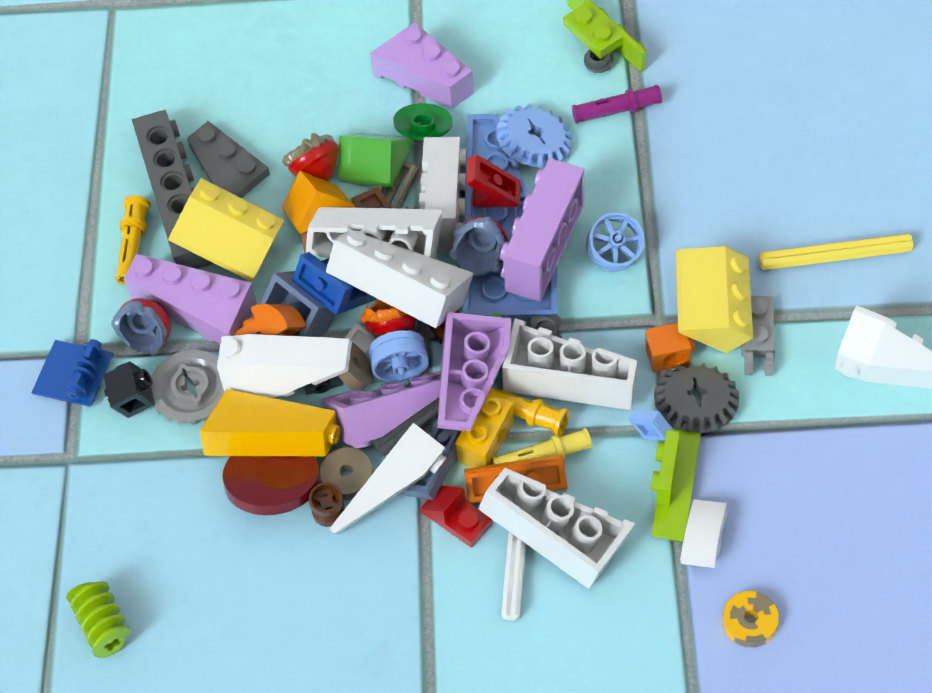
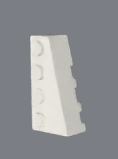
(399, 276)
(566, 369)

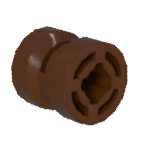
(325, 497)

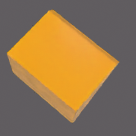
(307, 196)

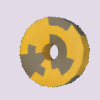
(755, 605)

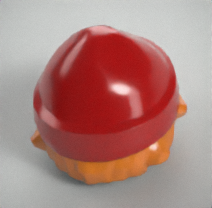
(384, 318)

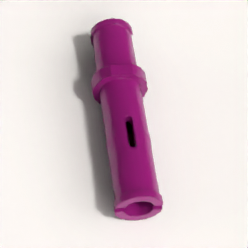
(615, 104)

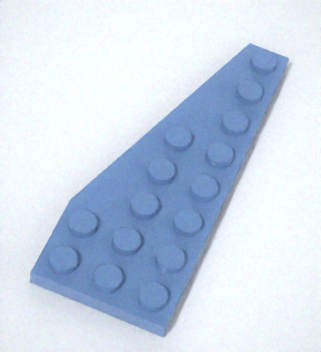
(487, 291)

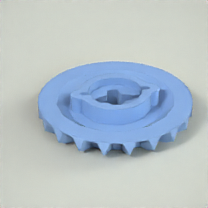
(515, 138)

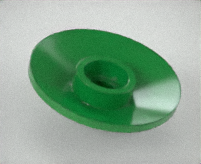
(422, 121)

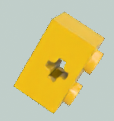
(488, 433)

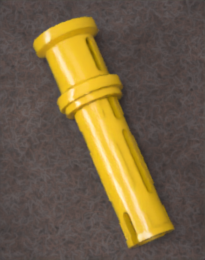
(132, 227)
(537, 412)

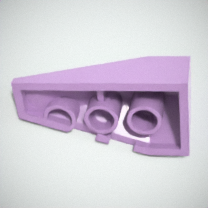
(470, 362)
(374, 414)

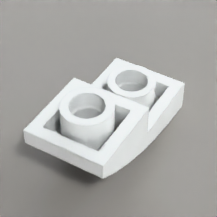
(703, 533)

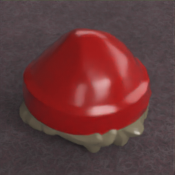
(314, 157)

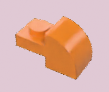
(273, 320)

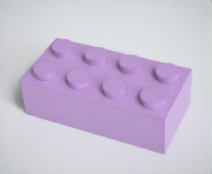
(543, 229)

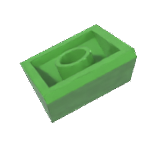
(372, 158)

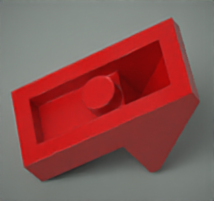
(491, 184)
(457, 515)

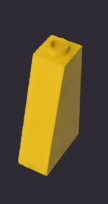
(267, 427)

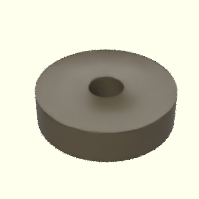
(360, 370)
(346, 460)

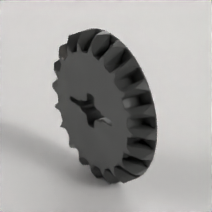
(680, 408)

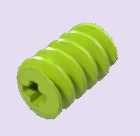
(99, 617)

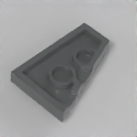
(226, 161)

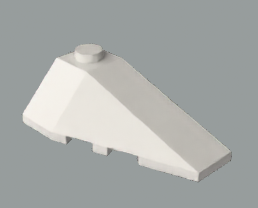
(280, 363)

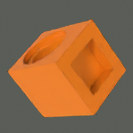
(667, 347)

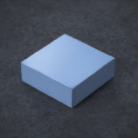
(649, 424)

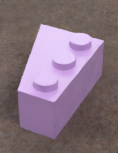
(424, 65)

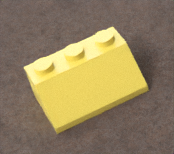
(226, 229)
(714, 296)

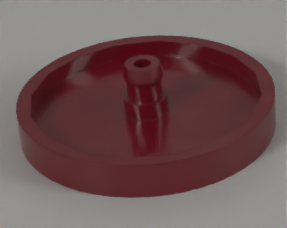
(270, 482)

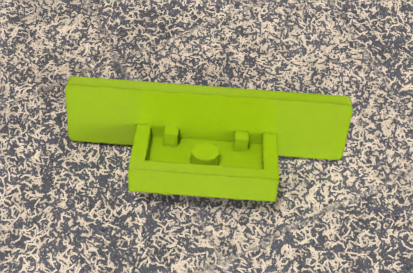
(602, 34)
(674, 483)

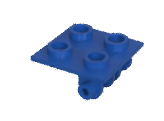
(73, 372)

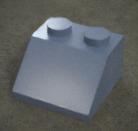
(285, 291)

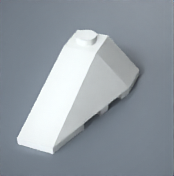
(882, 354)
(404, 465)

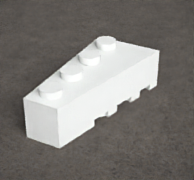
(443, 185)
(406, 228)
(555, 525)

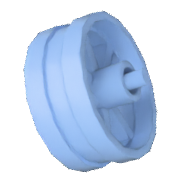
(615, 241)
(398, 356)

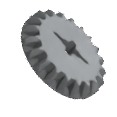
(171, 390)

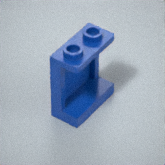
(327, 289)

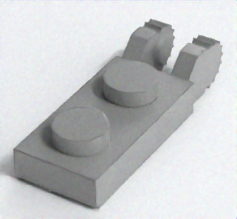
(763, 335)

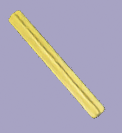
(835, 251)

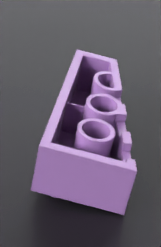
(192, 296)

